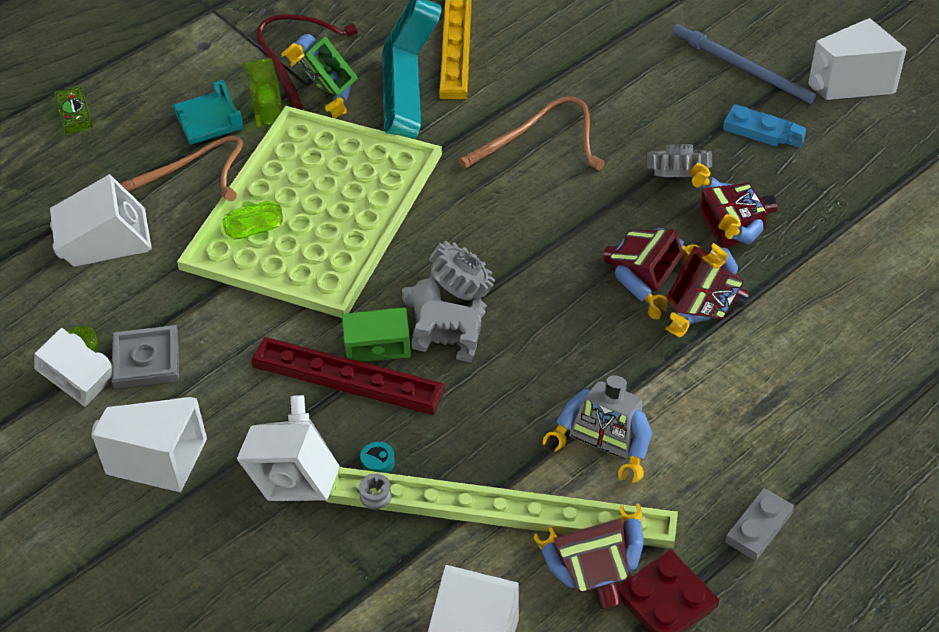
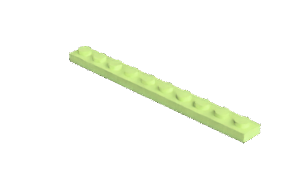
(501, 506)

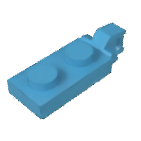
(763, 127)

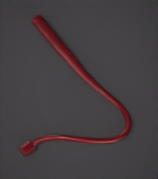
(287, 84)

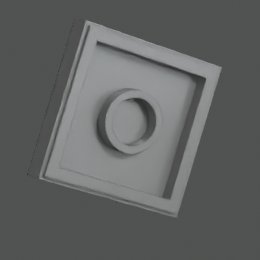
(145, 357)

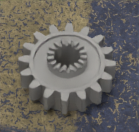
(677, 160)
(460, 272)

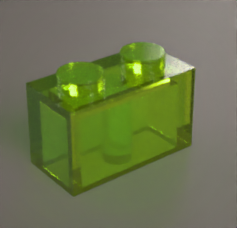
(263, 91)

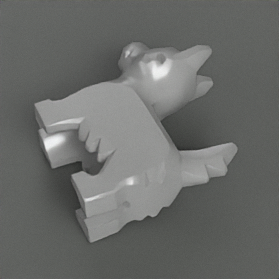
(443, 320)

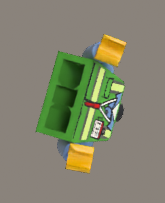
(325, 69)

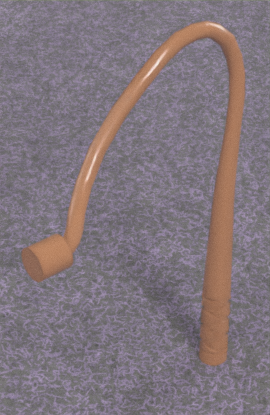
(496, 144)
(228, 193)

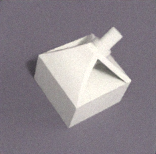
(289, 458)

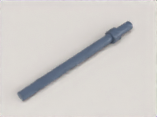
(699, 40)

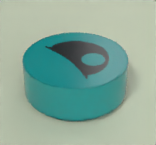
(377, 457)

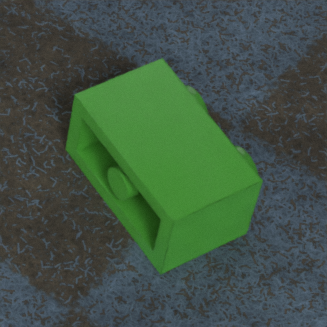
(376, 335)

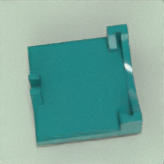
(208, 115)

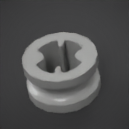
(375, 481)

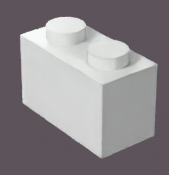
(73, 366)

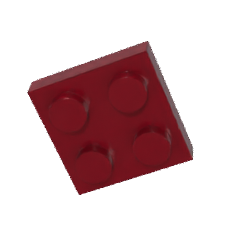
(667, 595)

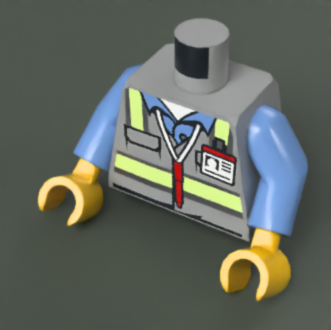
(608, 421)

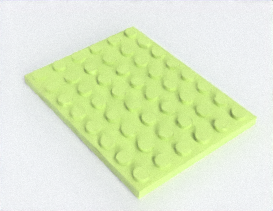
(340, 206)

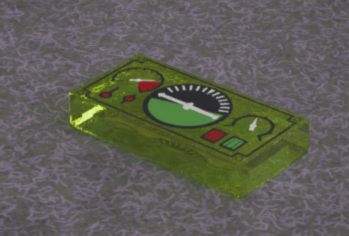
(73, 109)

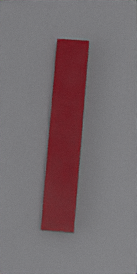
(348, 375)

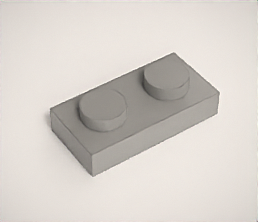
(759, 524)

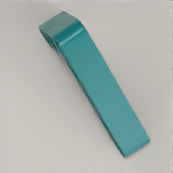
(400, 67)

